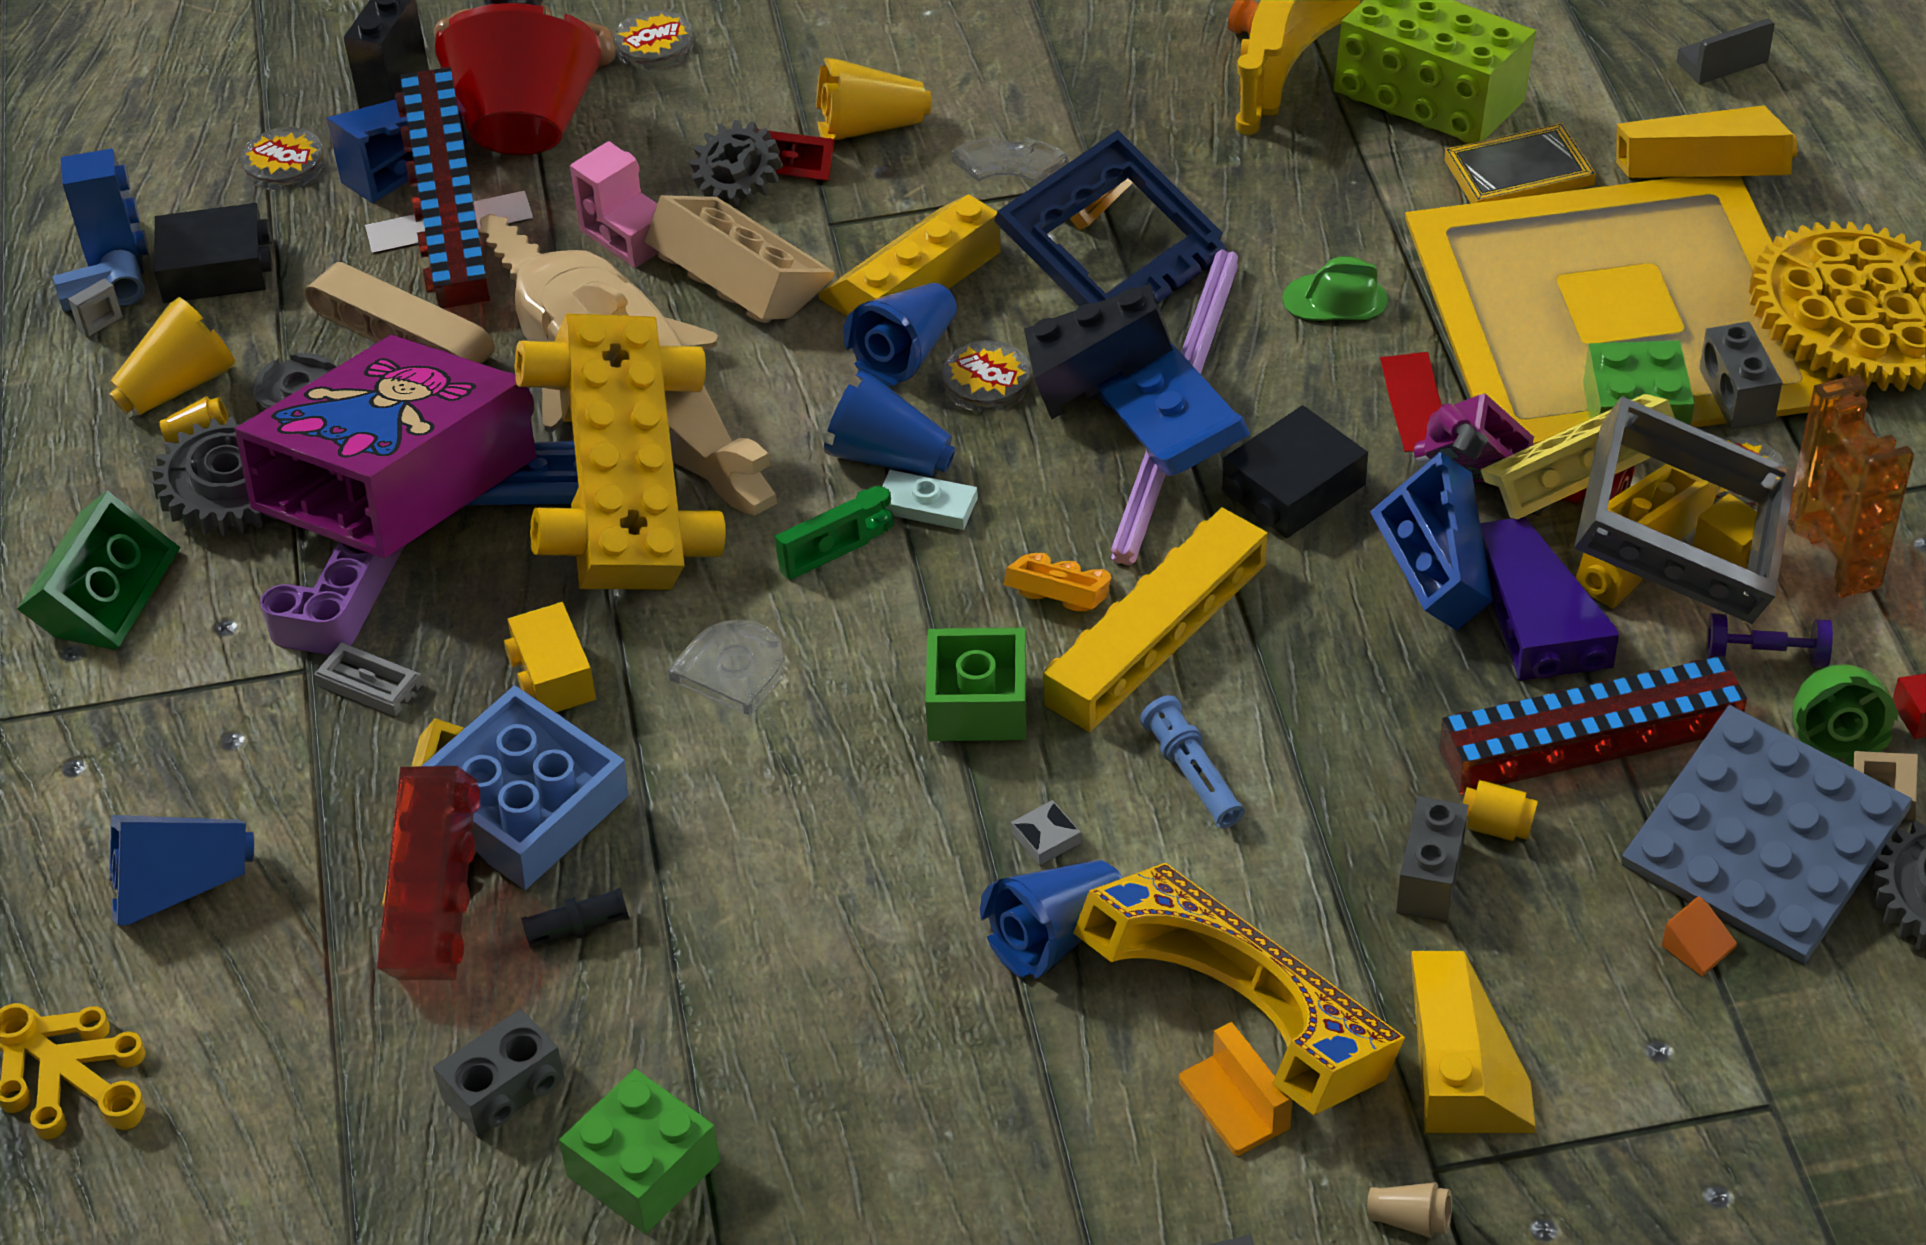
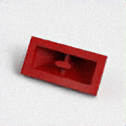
(804, 155)

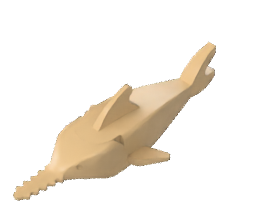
(587, 284)

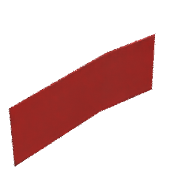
(1411, 394)

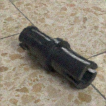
(575, 918)

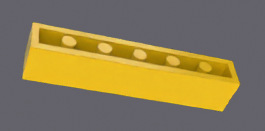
(1154, 619)

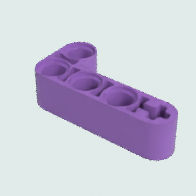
(333, 609)

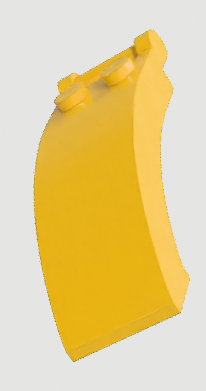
(1276, 40)

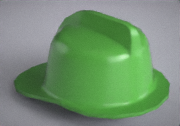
(1337, 291)

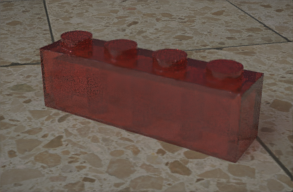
(428, 873)

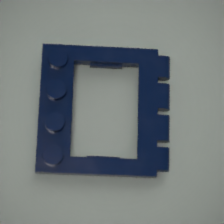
(1081, 183)

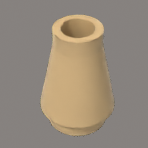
(1415, 1208)

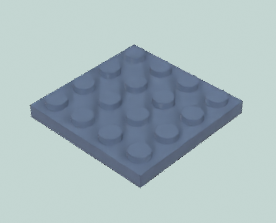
(1767, 833)

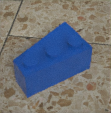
(372, 149)
(102, 205)
(1439, 540)

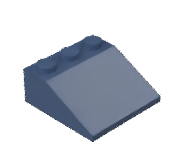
(537, 784)

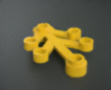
(26, 1031)

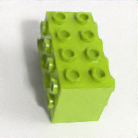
(1435, 64)

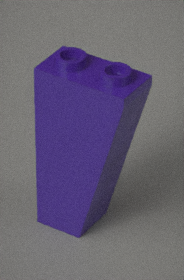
(1541, 606)

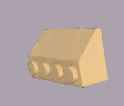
(735, 256)

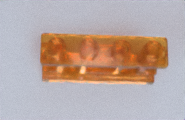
(1843, 455)

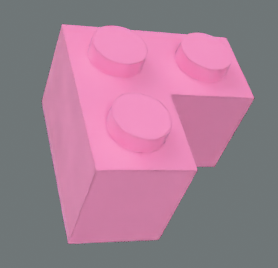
(612, 203)

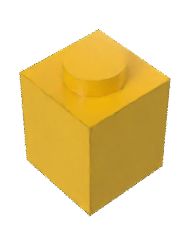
(1727, 530)

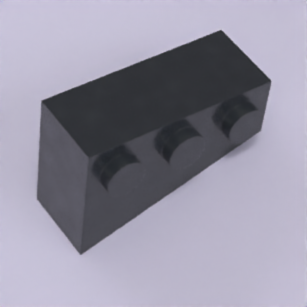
(1095, 343)

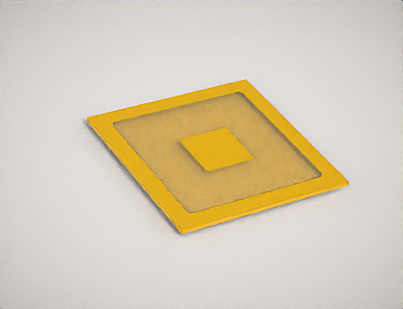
(1607, 264)

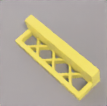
(1559, 464)

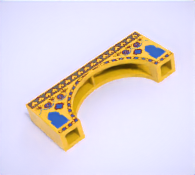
(1330, 1038)

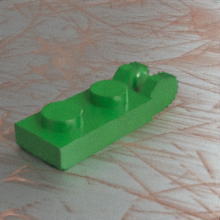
(834, 532)

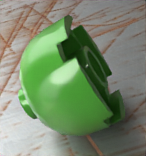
(1844, 712)

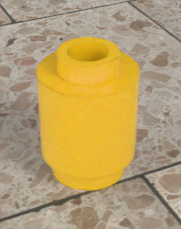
(1499, 811)

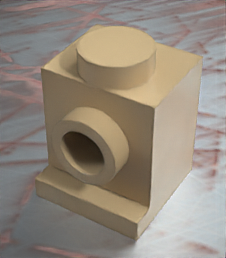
(1893, 770)

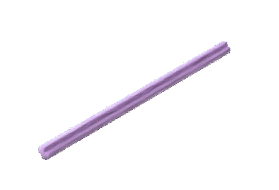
(1195, 350)

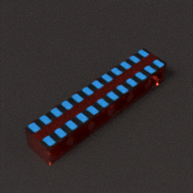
(444, 188)
(1588, 724)

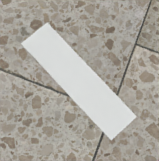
(404, 230)

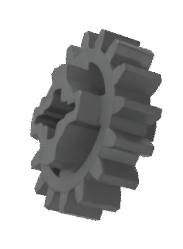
(736, 163)

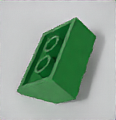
(99, 575)

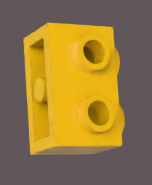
(550, 658)

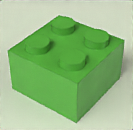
(1636, 370)
(976, 684)
(640, 1150)

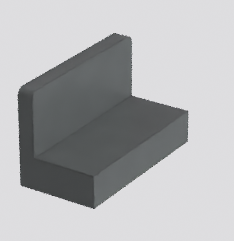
(1728, 52)

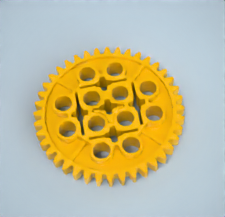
(1846, 302)

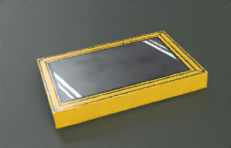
(1520, 165)

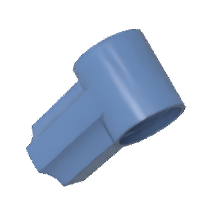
(117, 266)

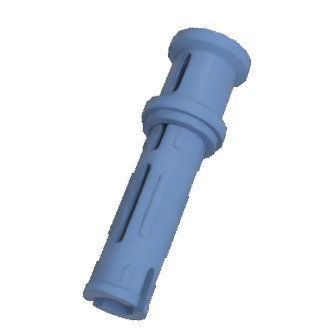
(1221, 802)

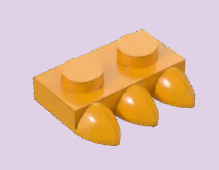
(1061, 581)

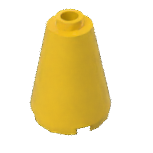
(867, 100)
(170, 360)

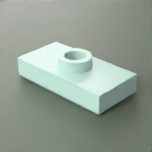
(930, 499)

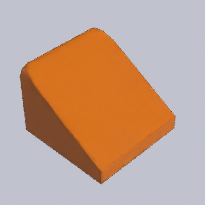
(1698, 937)

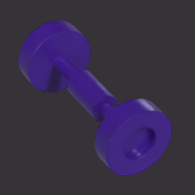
(1819, 643)

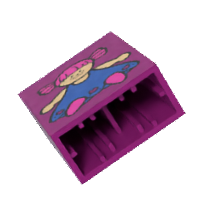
(386, 445)

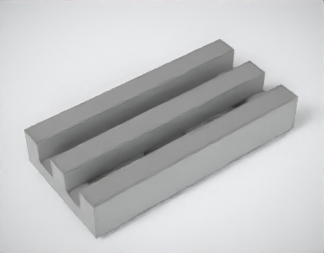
(362, 684)

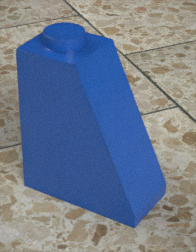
(171, 860)

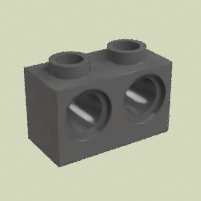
(1740, 375)
(1432, 859)
(496, 1067)

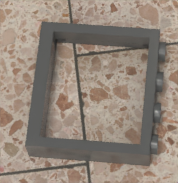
(1670, 561)

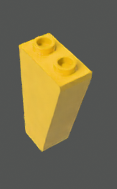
(1707, 145)
(1663, 501)

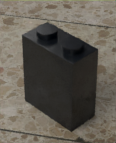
(382, 46)
(211, 252)
(1294, 471)

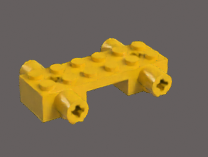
(626, 506)

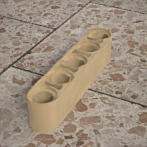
(384, 310)

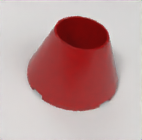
(518, 73)

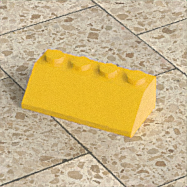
(935, 250)

